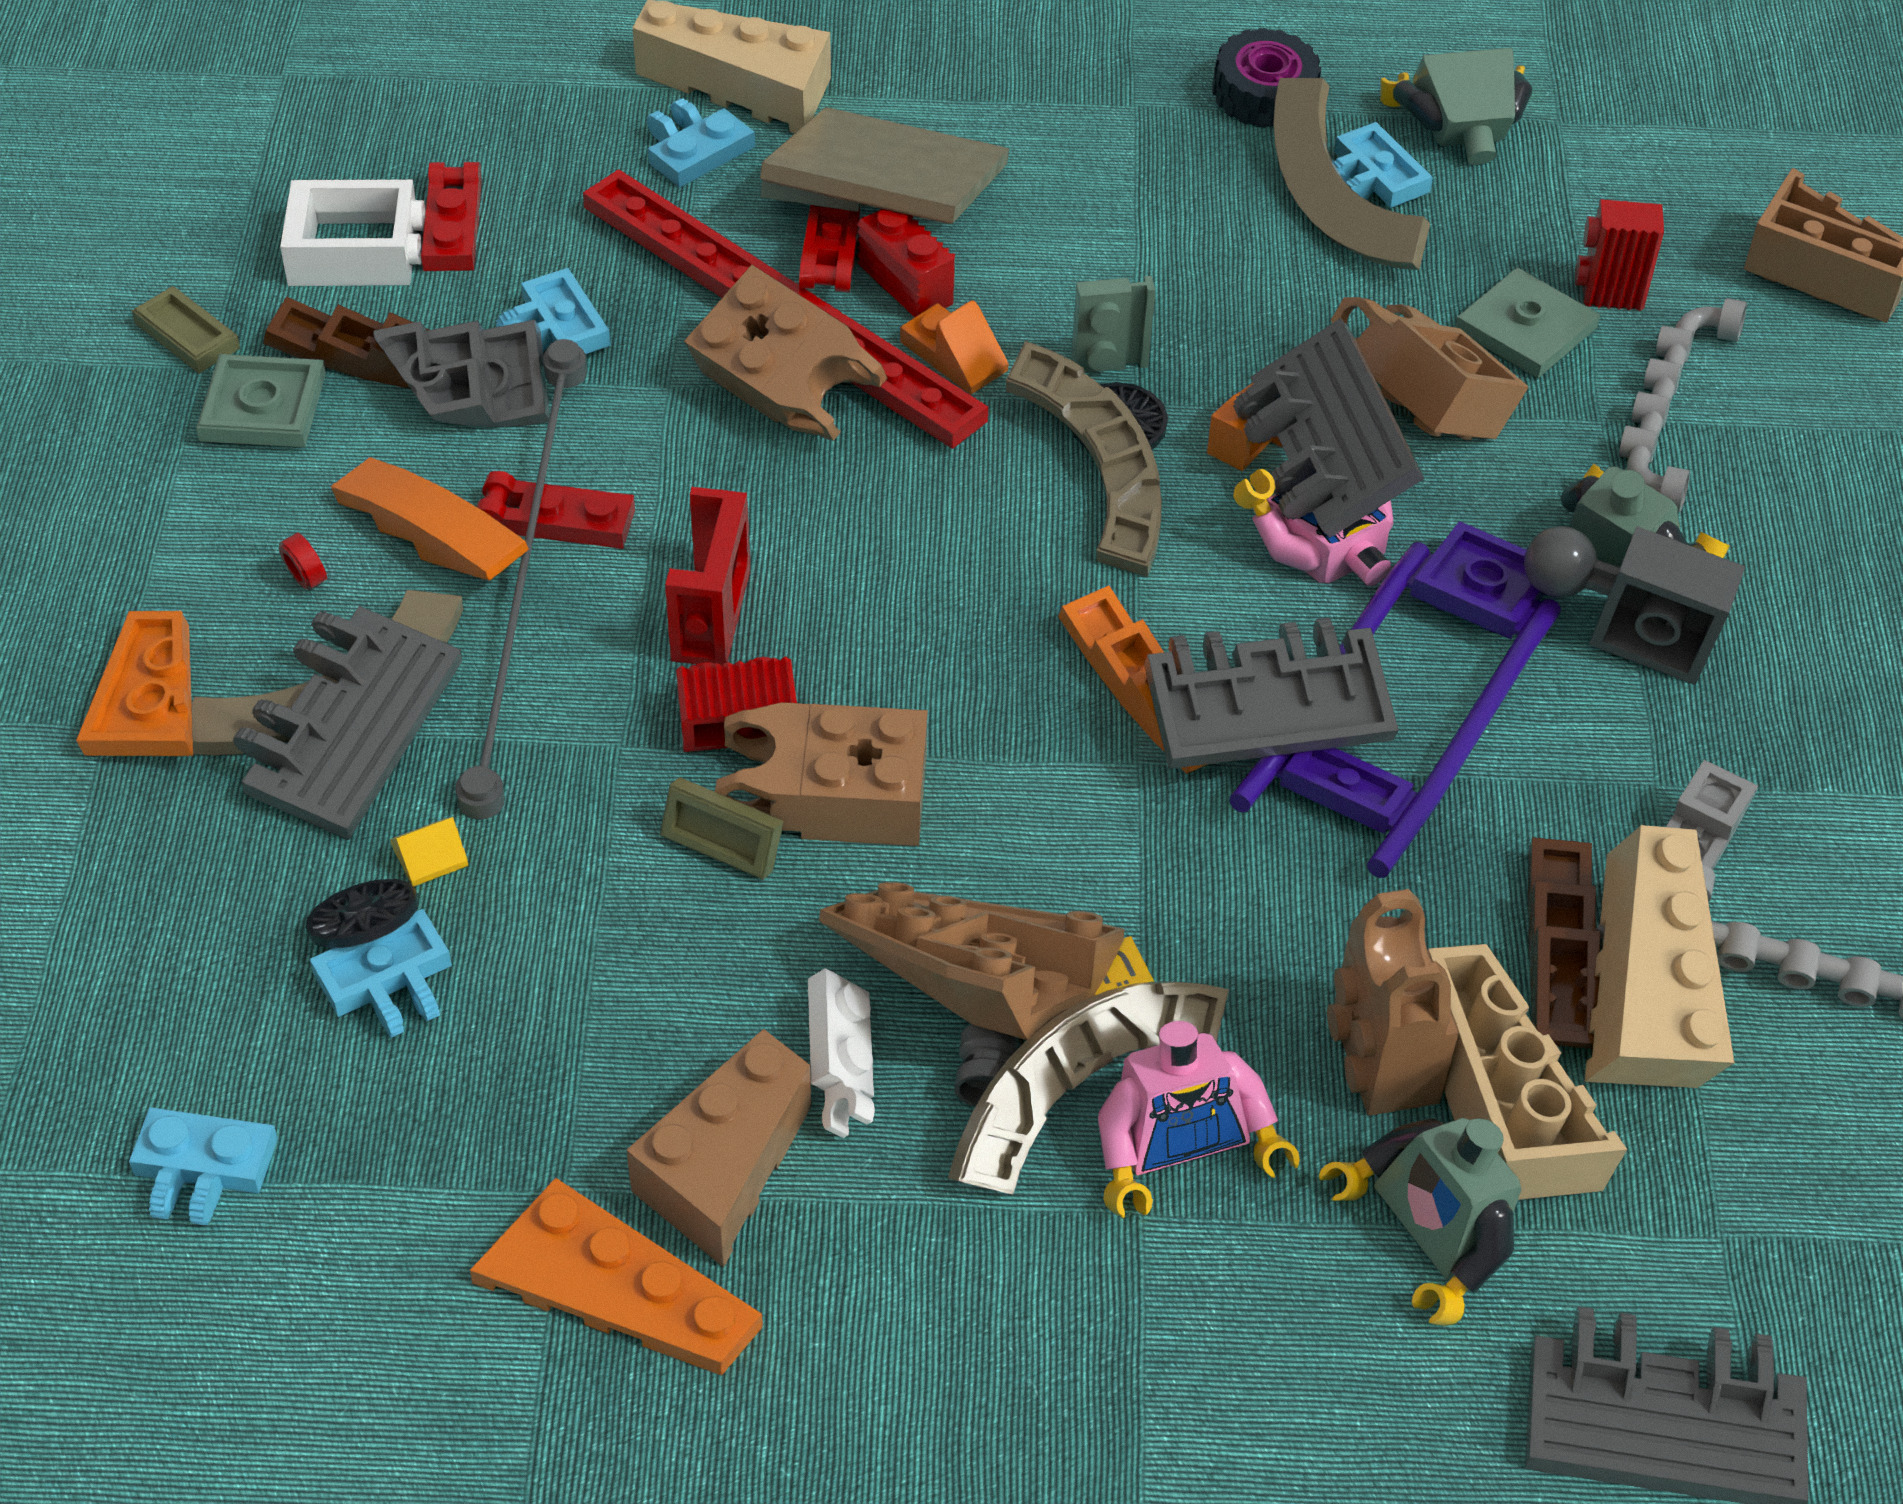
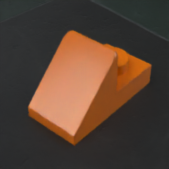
(957, 345)

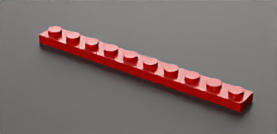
(719, 263)

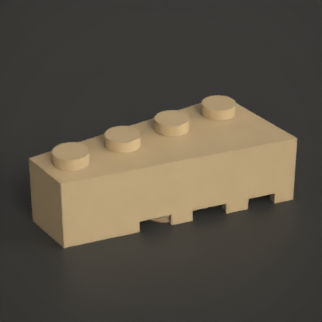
(735, 59)
(1658, 969)
(1514, 1079)

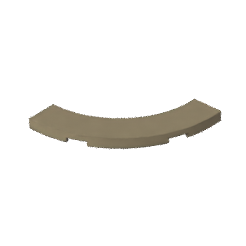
(1323, 194)
(1114, 443)
(219, 719)
(1063, 1057)

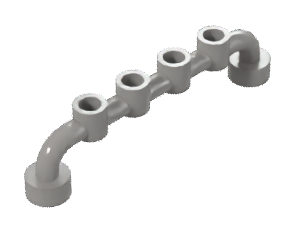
(1663, 380)
(1802, 961)

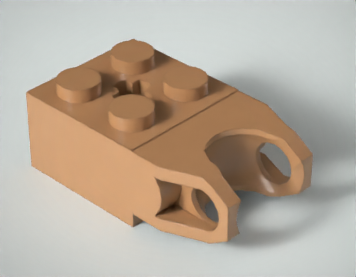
(780, 353)
(1435, 371)
(834, 770)
(1393, 1009)

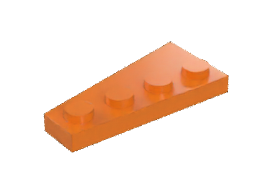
(600, 1269)

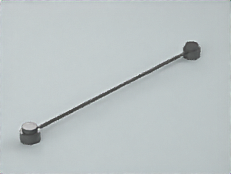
(480, 788)

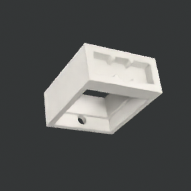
(351, 260)

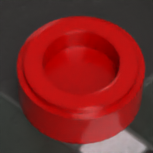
(302, 561)

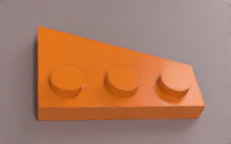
(144, 691)

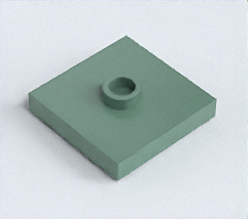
(1527, 322)
(261, 400)

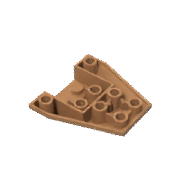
(978, 958)

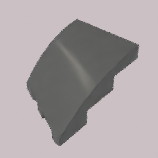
(472, 372)

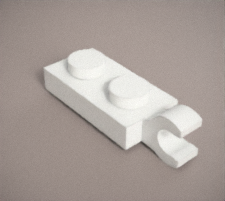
(841, 1050)

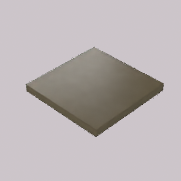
(885, 165)

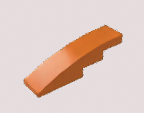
(436, 520)
(1117, 653)

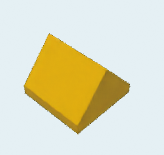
(430, 851)

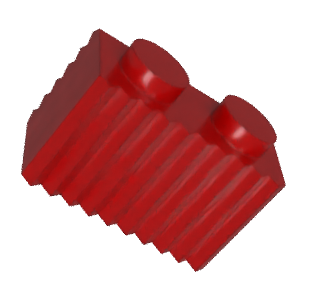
(1621, 254)
(906, 260)
(715, 691)

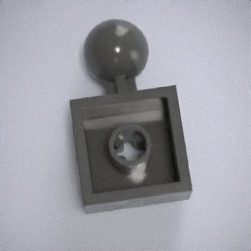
(1659, 603)

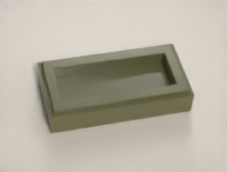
(185, 329)
(721, 828)

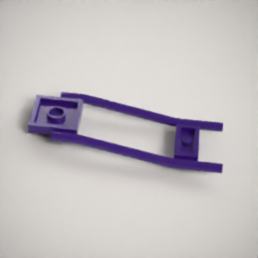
(1466, 576)

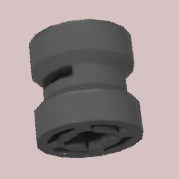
(983, 1057)

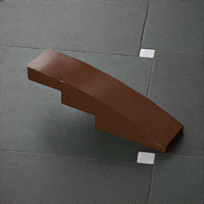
(340, 340)
(1562, 940)

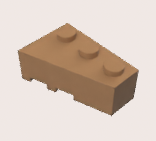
(1827, 251)
(721, 1144)

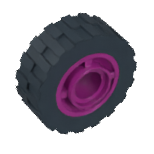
(1251, 68)

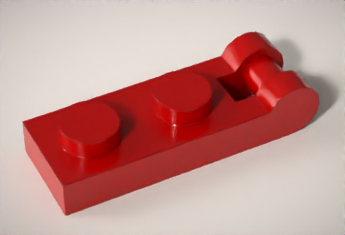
(451, 217)
(829, 248)
(564, 511)

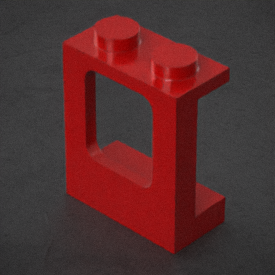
(708, 601)

